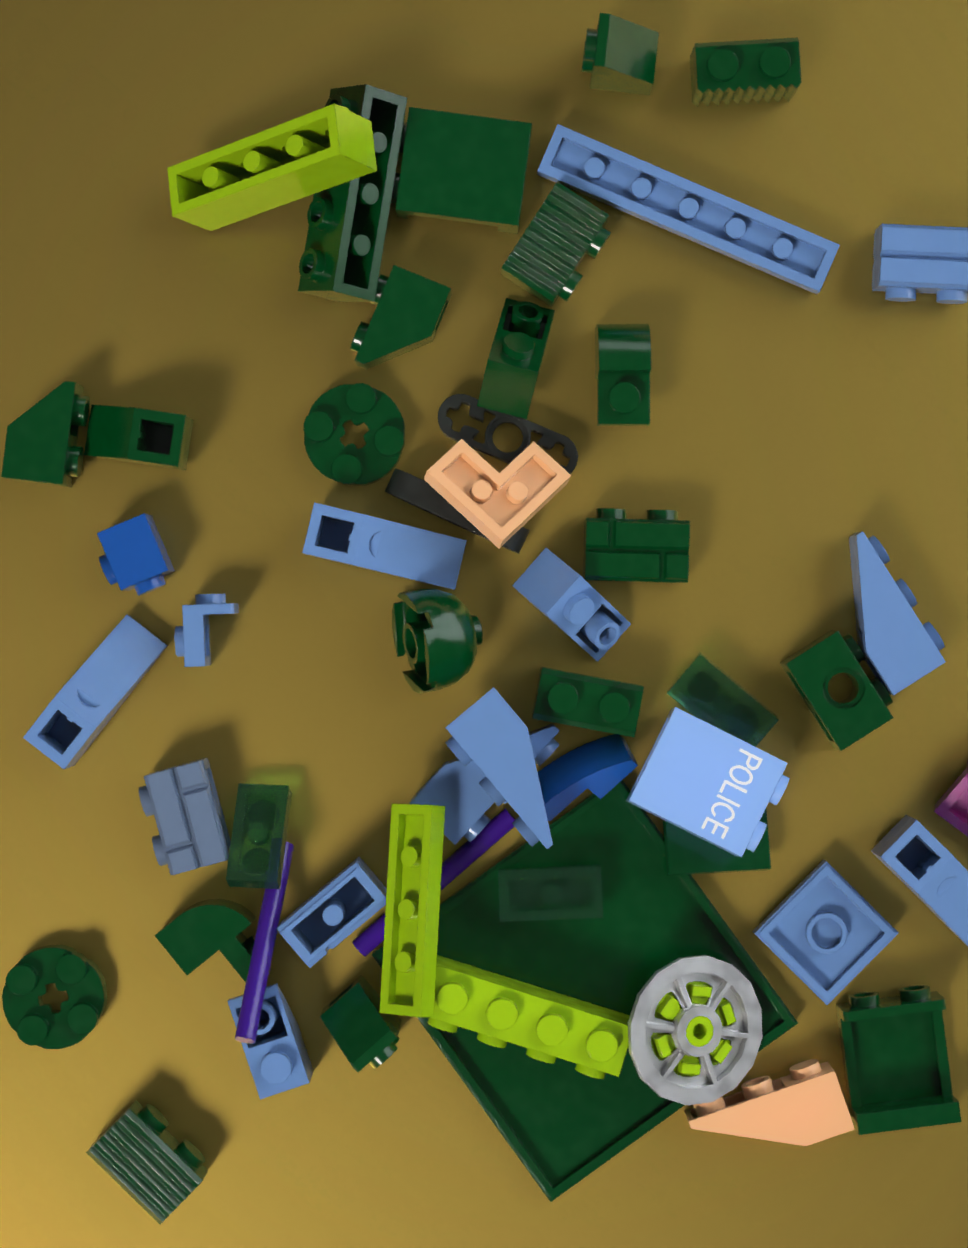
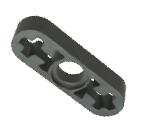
(468, 433)
(422, 495)

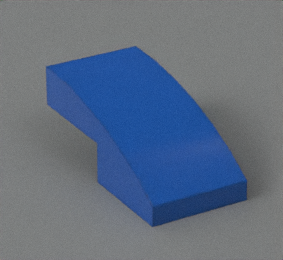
(591, 766)

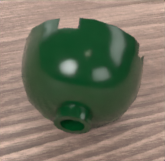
(436, 636)

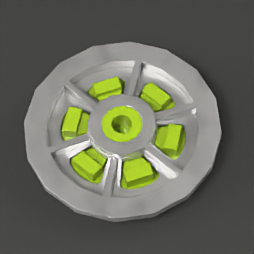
(695, 1030)

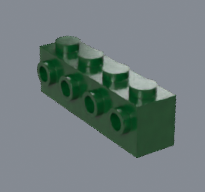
(352, 218)

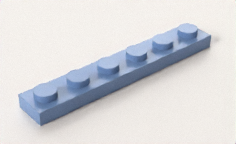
(688, 209)

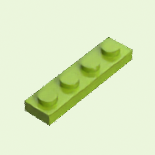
(412, 910)

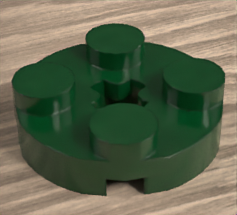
(325, 429)
(38, 1022)

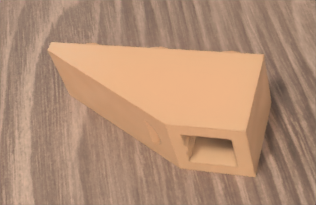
(789, 1110)

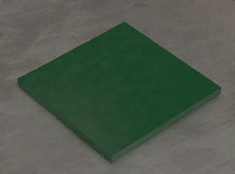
(550, 1112)

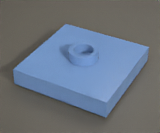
(825, 932)

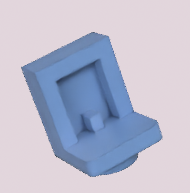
(193, 638)

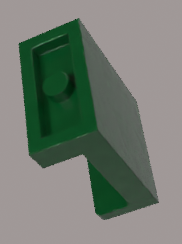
(462, 168)
(896, 1060)

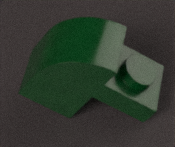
(623, 374)
(205, 930)

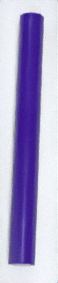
(451, 868)
(262, 956)

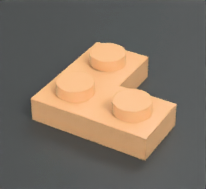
(494, 500)

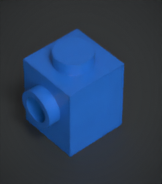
(135, 555)

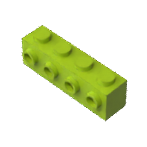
(272, 168)
(529, 1017)

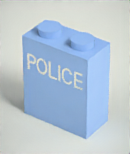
(709, 783)

